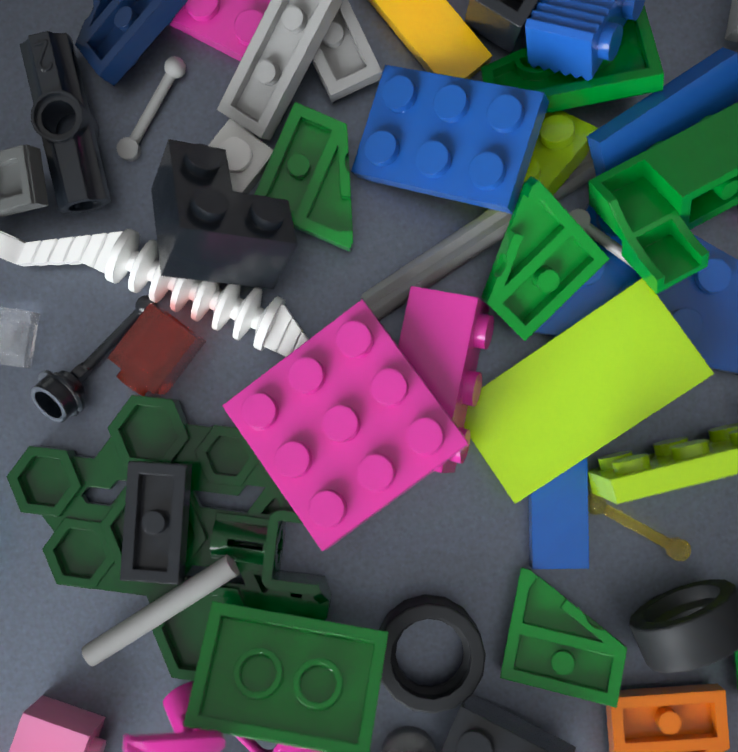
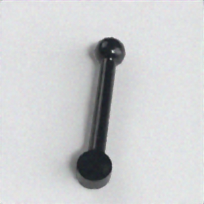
(85, 368)

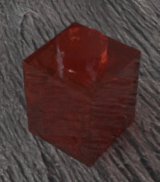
(155, 351)

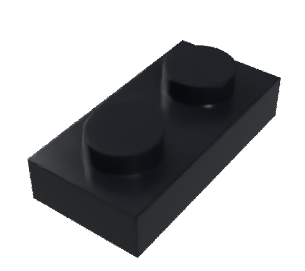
(156, 522)

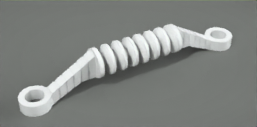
(119, 253)

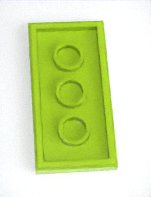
(583, 390)

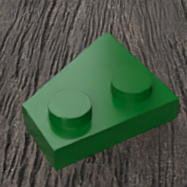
(560, 646)

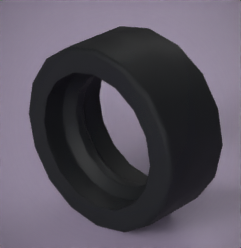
(688, 626)
(456, 689)

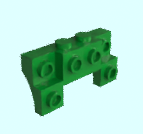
(667, 193)

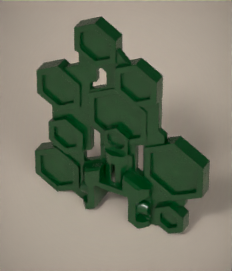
(90, 535)

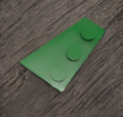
(631, 73)

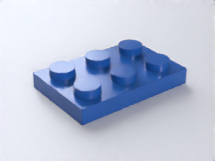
(450, 137)

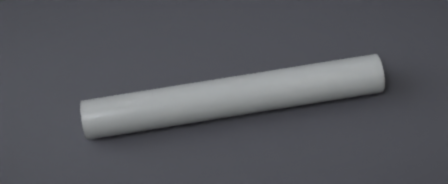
(160, 610)

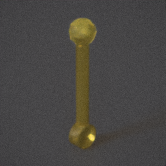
(675, 548)

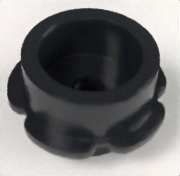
(58, 395)

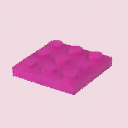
(345, 425)

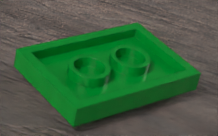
(287, 679)

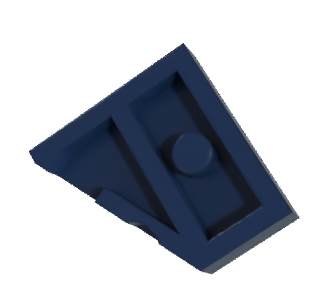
(121, 31)

